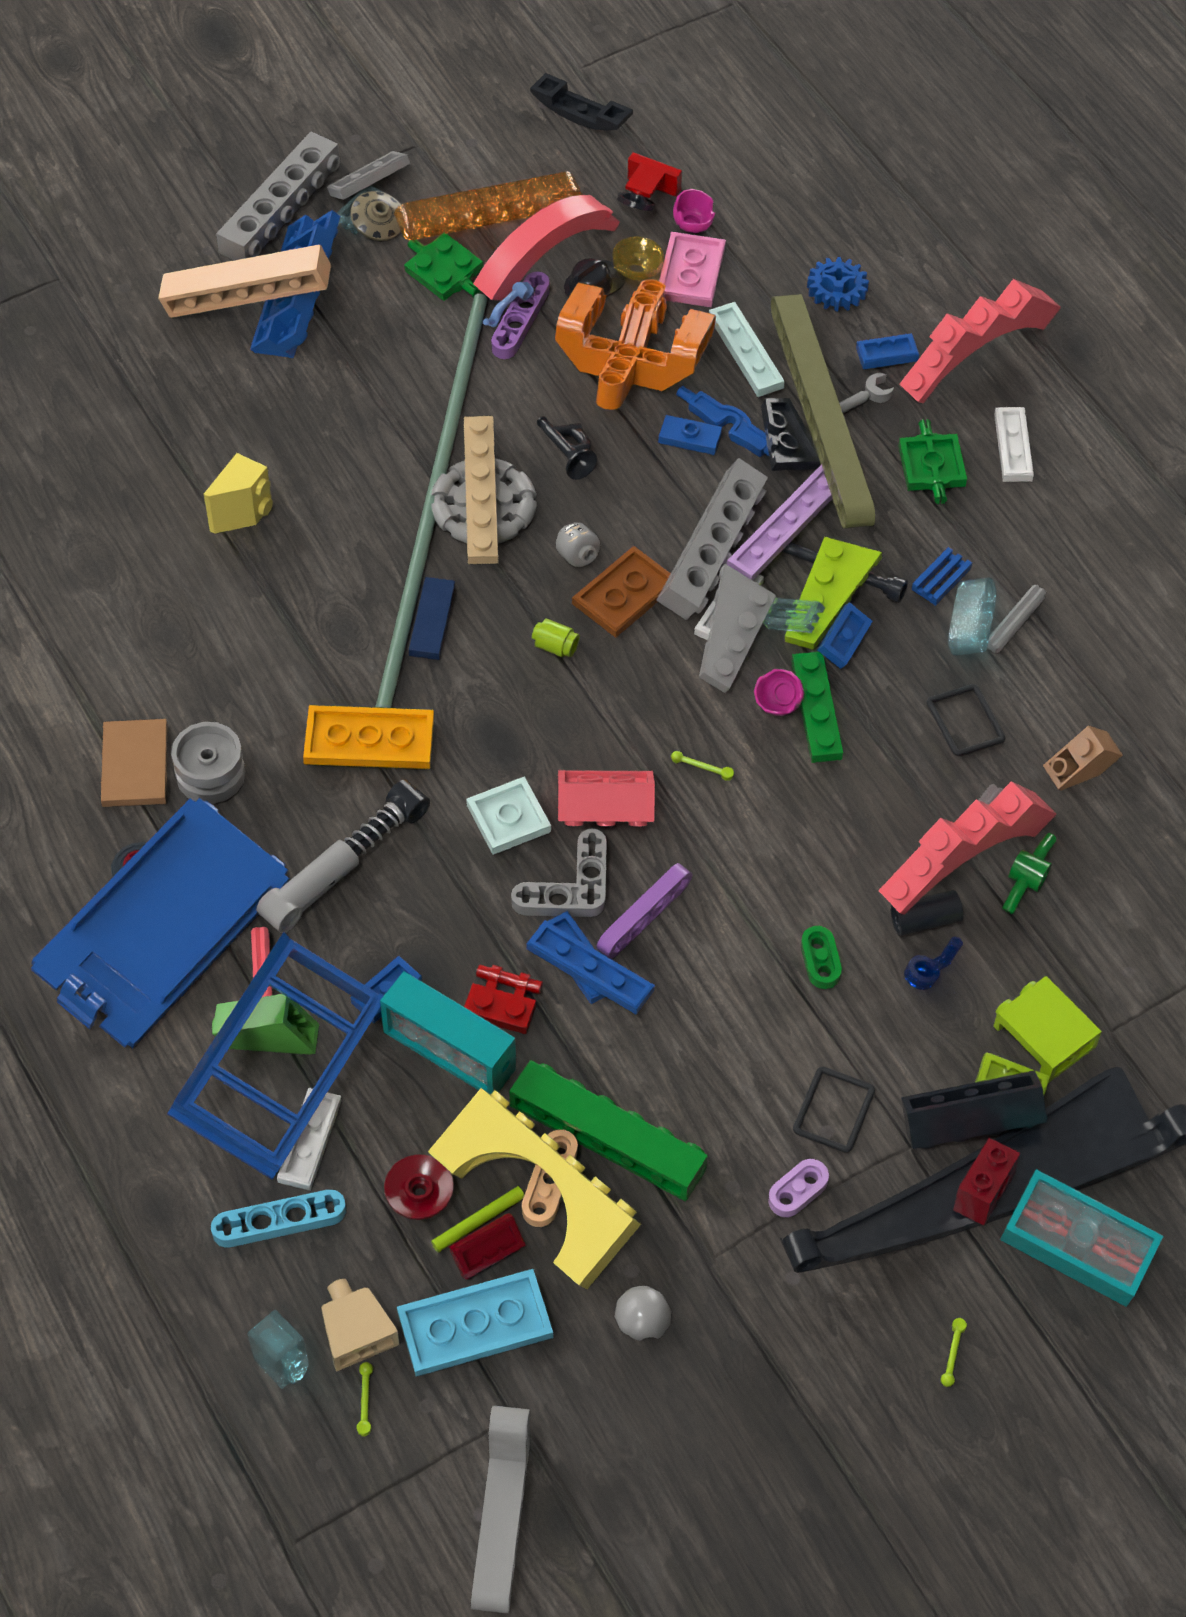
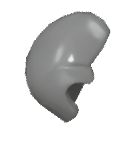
(643, 1313)

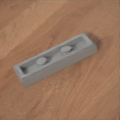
(368, 175)

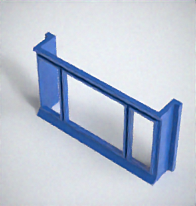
(226, 1136)

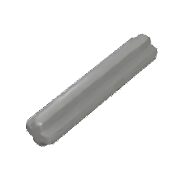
(1016, 618)

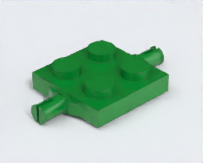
(444, 266)
(932, 462)

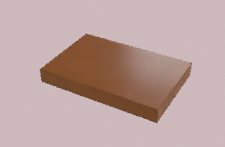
(622, 591)

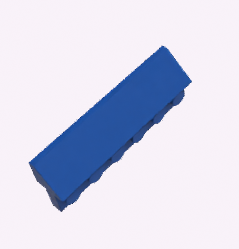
(287, 318)

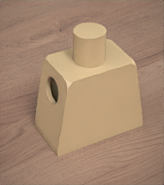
(356, 1325)

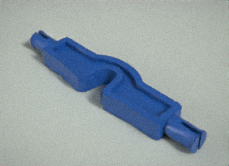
(716, 414)

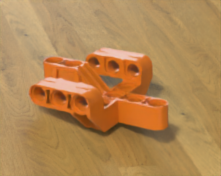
(629, 359)

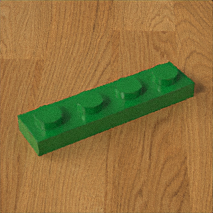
(817, 708)

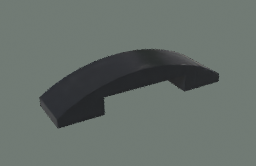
(578, 109)

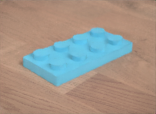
(474, 1322)

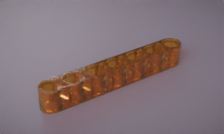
(483, 205)

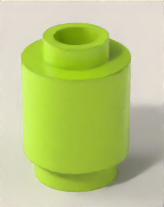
(555, 638)

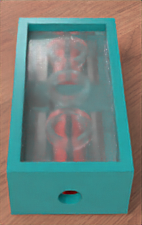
(448, 1034)
(1081, 1238)

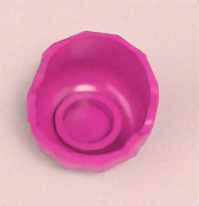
(693, 211)
(779, 692)

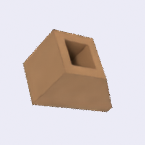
(1082, 758)

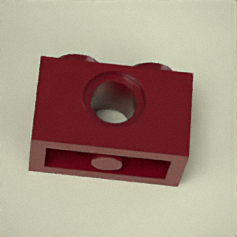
(986, 1181)

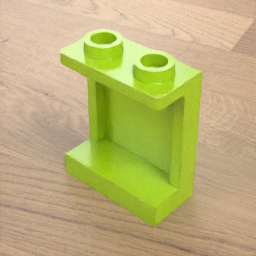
(1048, 1026)

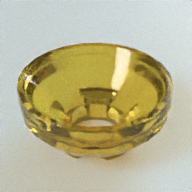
(640, 252)

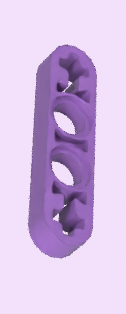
(521, 315)
(644, 911)

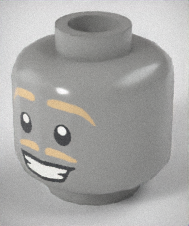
(577, 544)

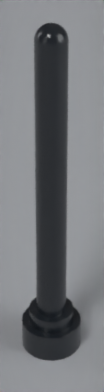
(893, 587)

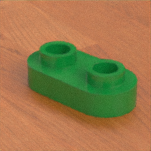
(823, 959)

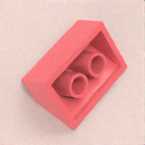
(606, 797)

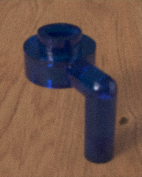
(923, 971)

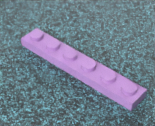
(782, 526)

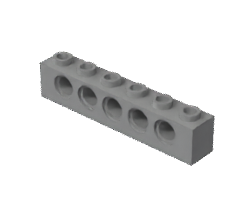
(278, 198)
(712, 540)

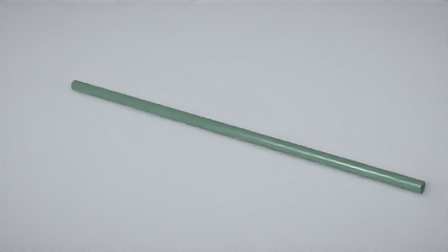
(427, 520)

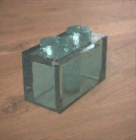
(279, 1349)

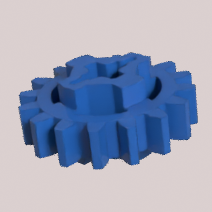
(837, 284)

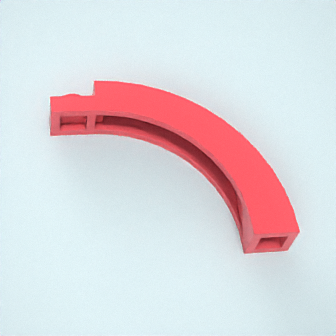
(537, 237)

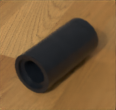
(929, 913)

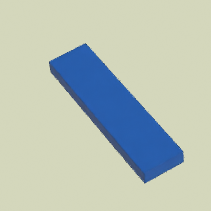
(590, 967)

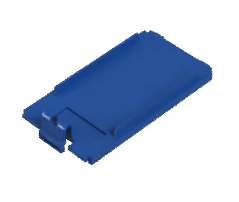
(159, 923)

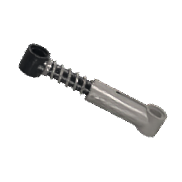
(285, 905)

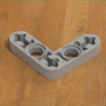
(575, 892)

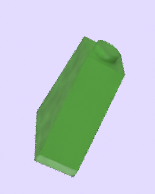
(272, 1027)

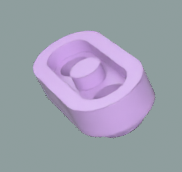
(797, 1189)

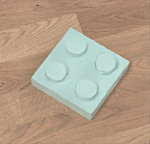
(508, 815)

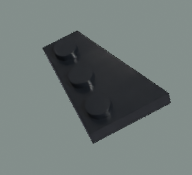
(787, 437)

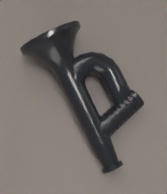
(580, 457)

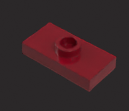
(487, 1246)

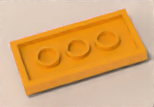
(369, 737)

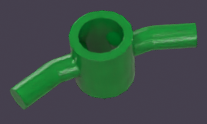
(1029, 872)

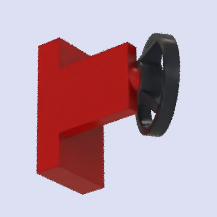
(644, 178)

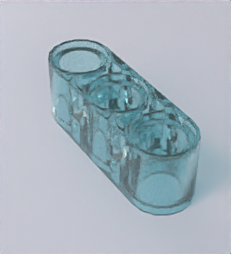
(972, 616)

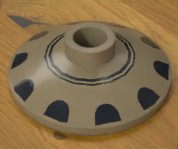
(371, 222)

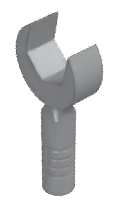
(871, 391)

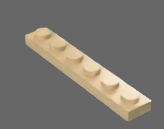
(480, 490)

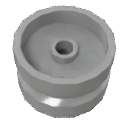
(208, 762)

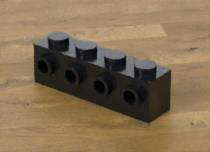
(974, 1110)

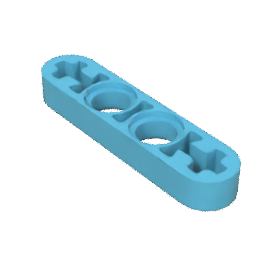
(277, 1212)

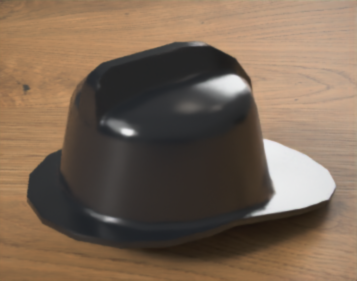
(595, 273)

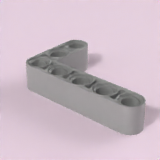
(501, 1509)

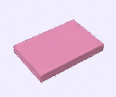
(692, 268)

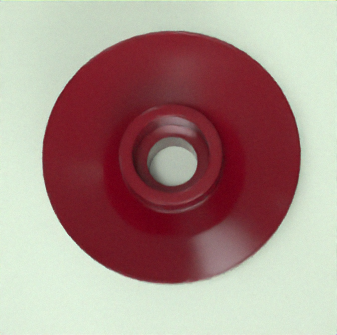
(416, 1173)

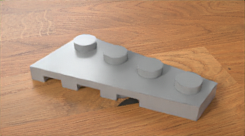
(733, 627)

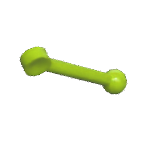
(726, 773)
(958, 1326)
(364, 1426)

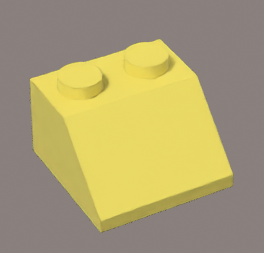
(238, 495)

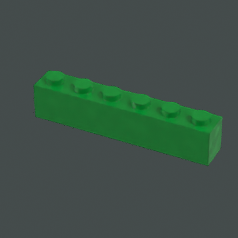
(609, 1130)

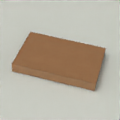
(134, 762)

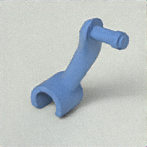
(523, 290)

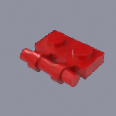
(500, 1007)

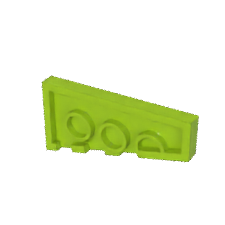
(832, 582)

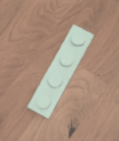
(747, 350)

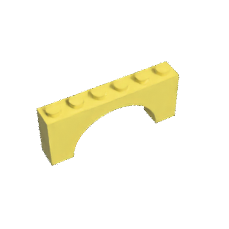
(594, 1221)

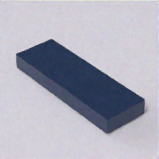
(432, 618)

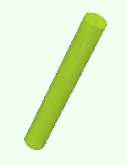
(477, 1219)

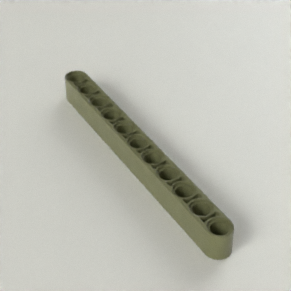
(823, 412)

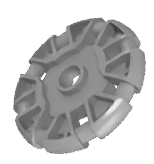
(519, 490)

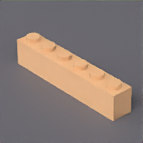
(245, 281)

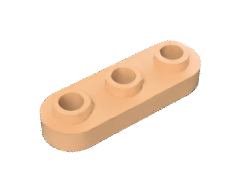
(542, 1194)

